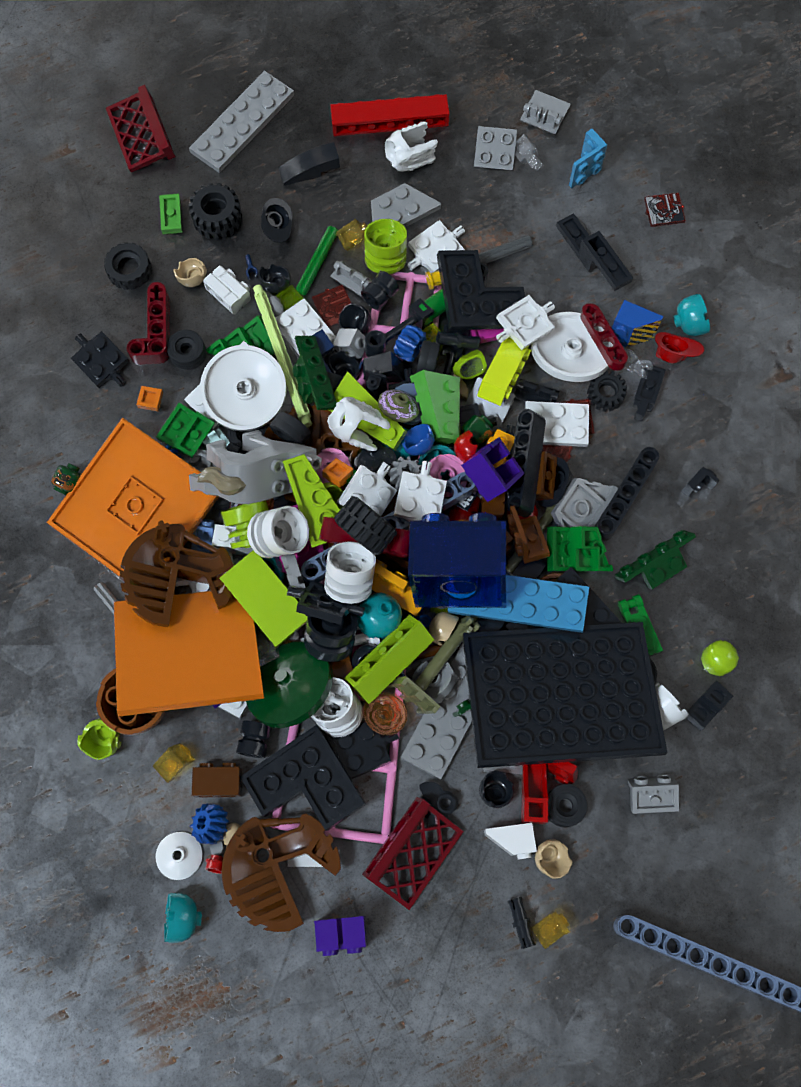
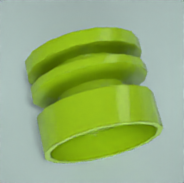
(385, 246)
(240, 517)

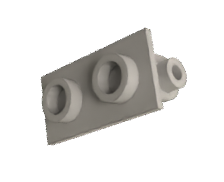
(350, 277)

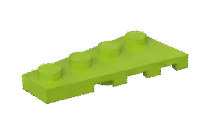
(351, 388)
(310, 495)

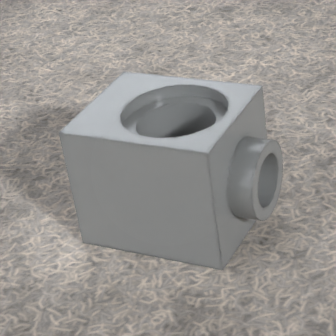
(350, 341)

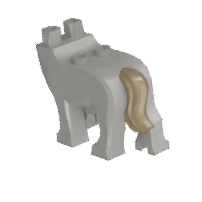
(251, 475)

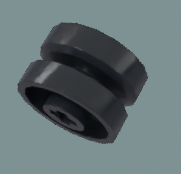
(330, 640)

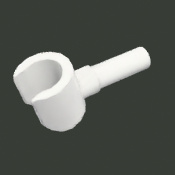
(332, 699)

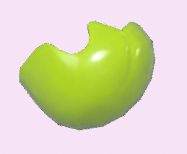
(720, 658)

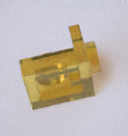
(351, 234)
(173, 761)
(550, 929)

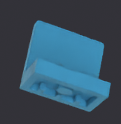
(591, 159)

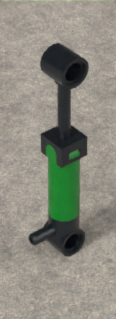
(420, 313)

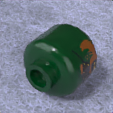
(480, 427)
(65, 478)

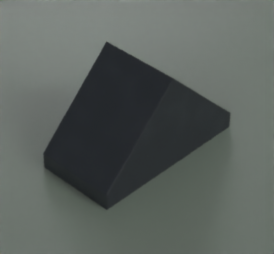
(386, 363)

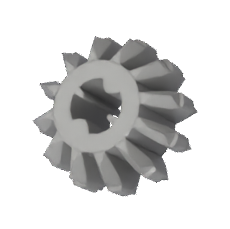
(401, 465)

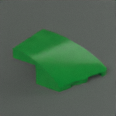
(252, 333)
(576, 548)

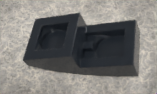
(708, 705)

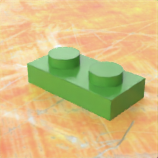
(170, 214)

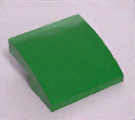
(185, 430)

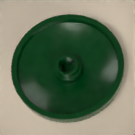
(292, 687)

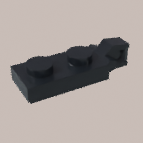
(648, 391)

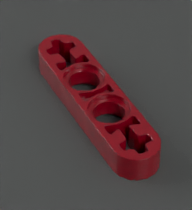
(605, 336)

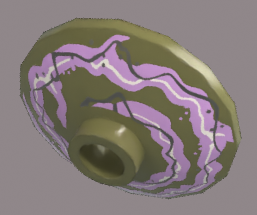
(398, 405)

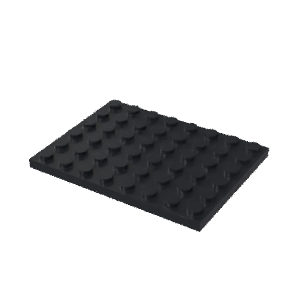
(562, 695)

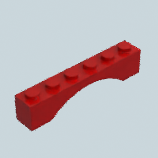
(534, 794)

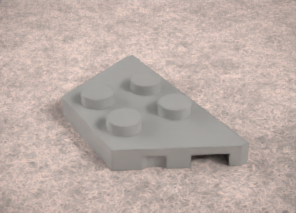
(403, 205)
(582, 503)

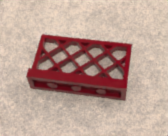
(152, 119)
(395, 843)

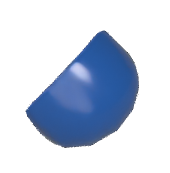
(418, 440)

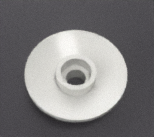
(187, 864)

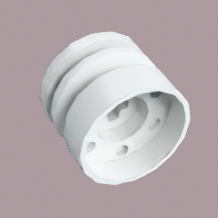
(278, 532)
(349, 572)
(340, 720)

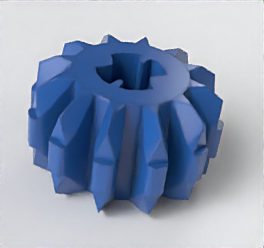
(409, 343)
(209, 823)

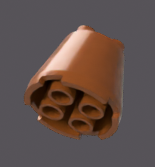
(107, 710)

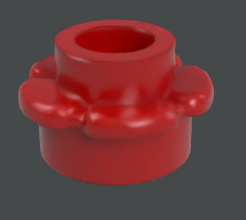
(214, 864)

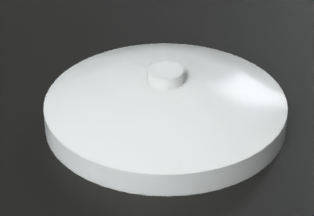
(569, 350)
(243, 388)

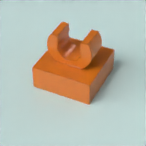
(149, 398)
(337, 473)

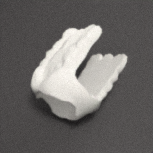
(408, 150)
(355, 412)

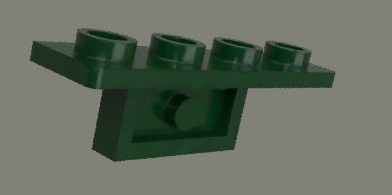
(312, 375)
(659, 563)

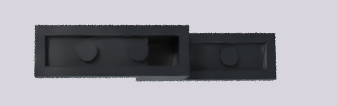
(594, 252)

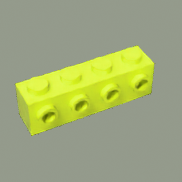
(503, 372)

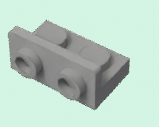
(654, 794)

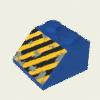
(635, 324)

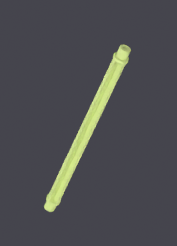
(281, 354)

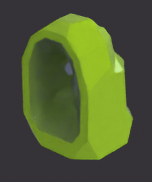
(470, 365)

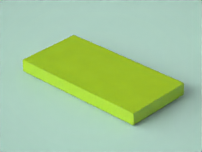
(264, 598)

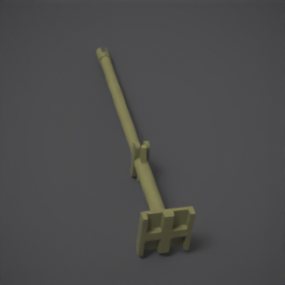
(415, 691)

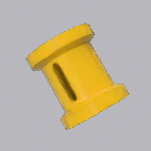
(433, 279)

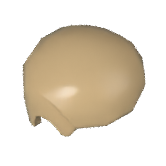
(190, 272)
(442, 626)
(553, 859)

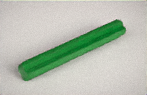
(316, 260)

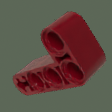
(154, 323)
(334, 534)

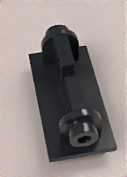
(375, 382)
(533, 392)

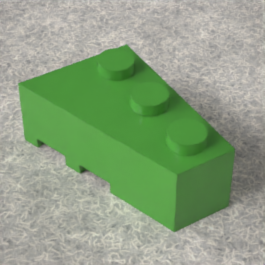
(439, 404)

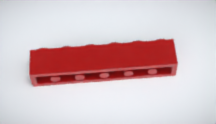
(389, 114)

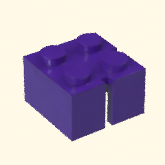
(487, 478)
(340, 934)

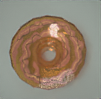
(391, 708)

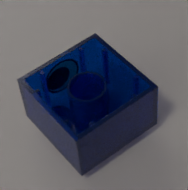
(458, 562)

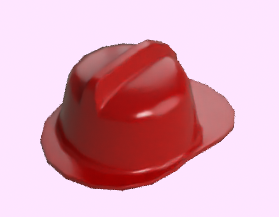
(676, 348)

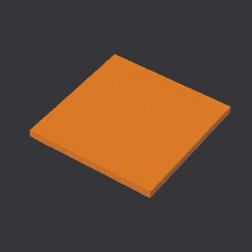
(126, 493)
(193, 662)

